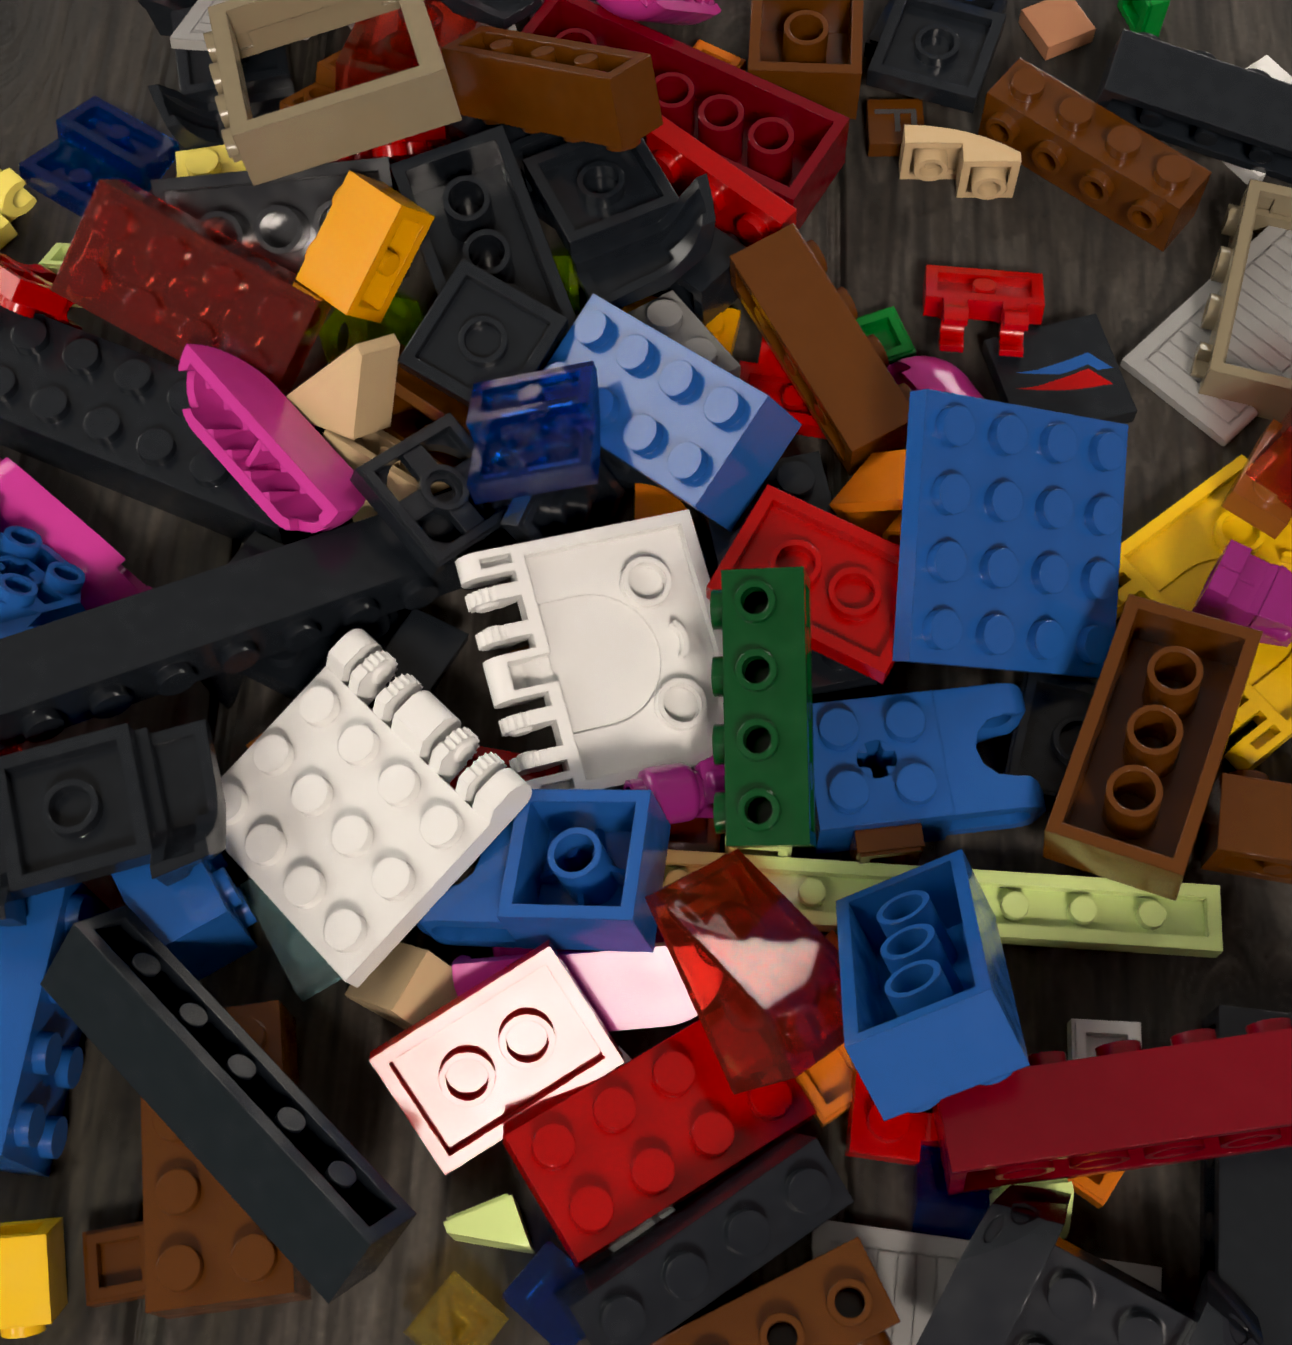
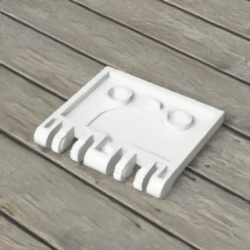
(613, 649)
(354, 807)

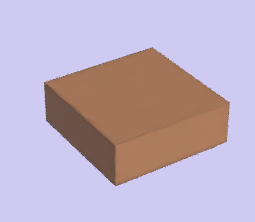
(1056, 27)

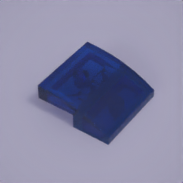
(95, 145)
(534, 433)

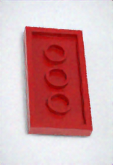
(646, 1141)

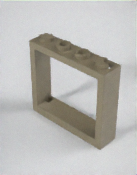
(333, 123)
(1269, 394)

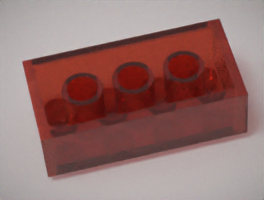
(187, 284)

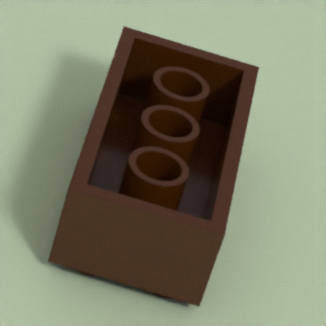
(1151, 746)
(197, 1239)

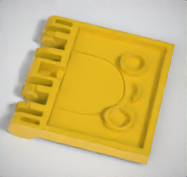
(1171, 564)

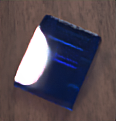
(936, 1211)
(533, 1294)

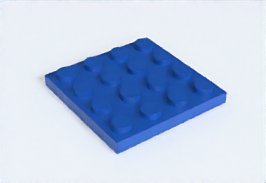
(1009, 536)

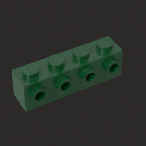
(766, 708)

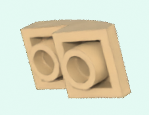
(977, 163)

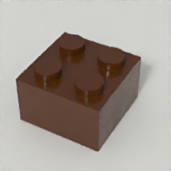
(810, 49)

